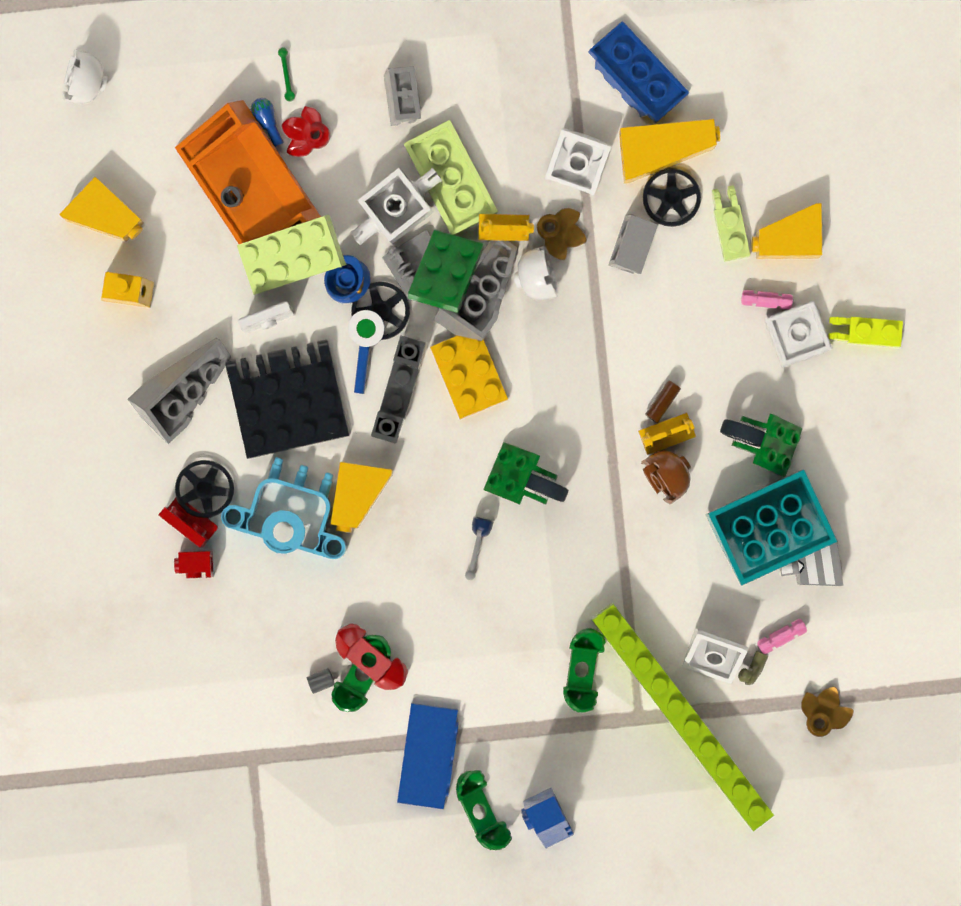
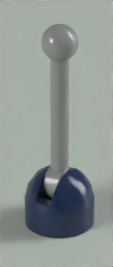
(481, 528)

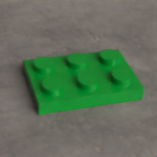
(445, 271)

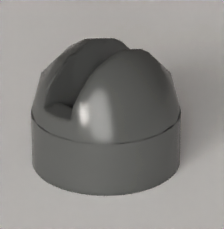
(228, 199)

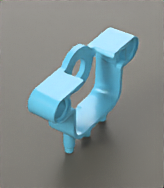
(287, 516)

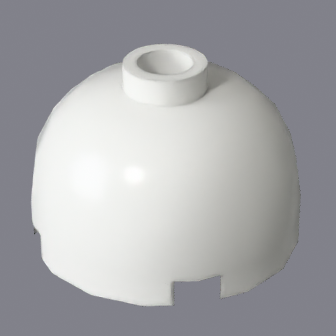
(84, 78)
(536, 275)

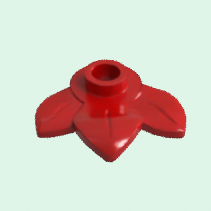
(302, 130)

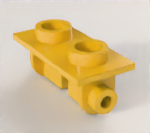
(504, 227)
(667, 433)

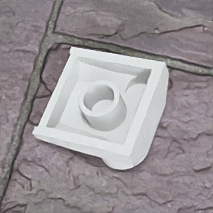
(578, 161)

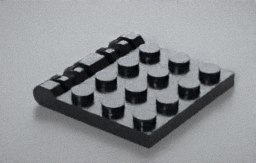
(289, 404)

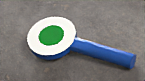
(366, 330)

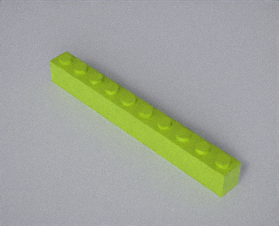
(682, 717)

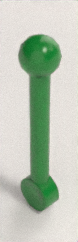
(289, 95)

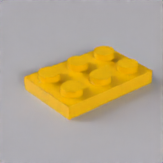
(468, 375)

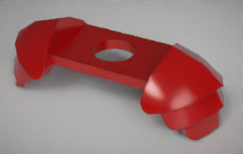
(385, 673)

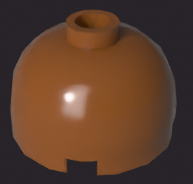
(668, 474)

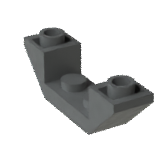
(398, 389)

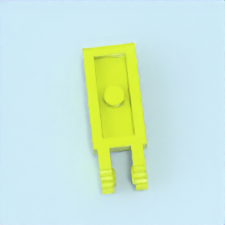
(868, 331)

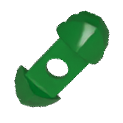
(578, 690)
(351, 693)
(488, 831)

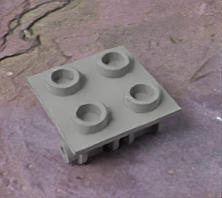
(406, 258)

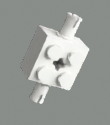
(412, 209)

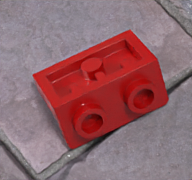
(194, 528)

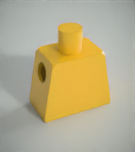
(127, 289)

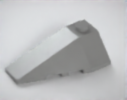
(484, 293)
(174, 393)

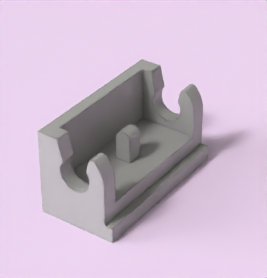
(402, 95)
(633, 244)

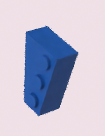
(546, 818)

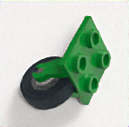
(775, 445)
(513, 473)

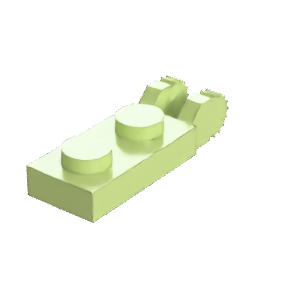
(730, 226)

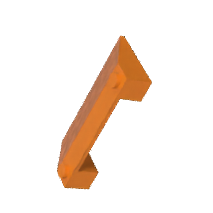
(238, 153)

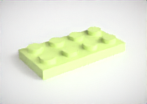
(461, 192)
(291, 254)

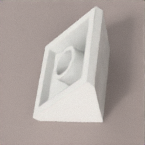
(714, 656)

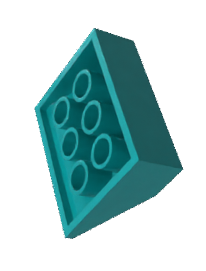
(771, 527)

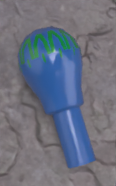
(264, 113)

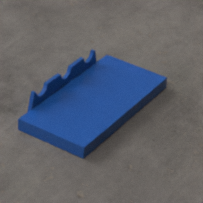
(637, 73)
(428, 756)

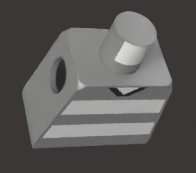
(817, 568)

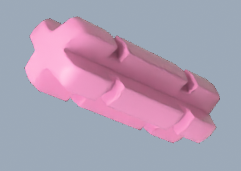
(766, 299)
(782, 636)

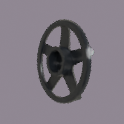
(671, 197)
(384, 308)
(204, 489)

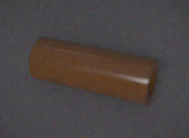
(663, 401)

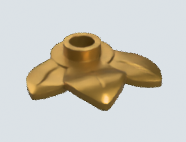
(565, 233)
(827, 708)

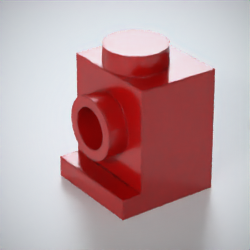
(194, 564)

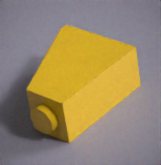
(102, 212)
(791, 237)
(356, 493)

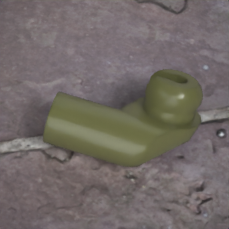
(757, 665)

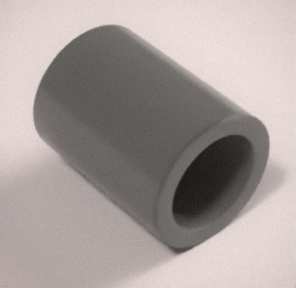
(320, 681)

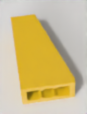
(663, 145)

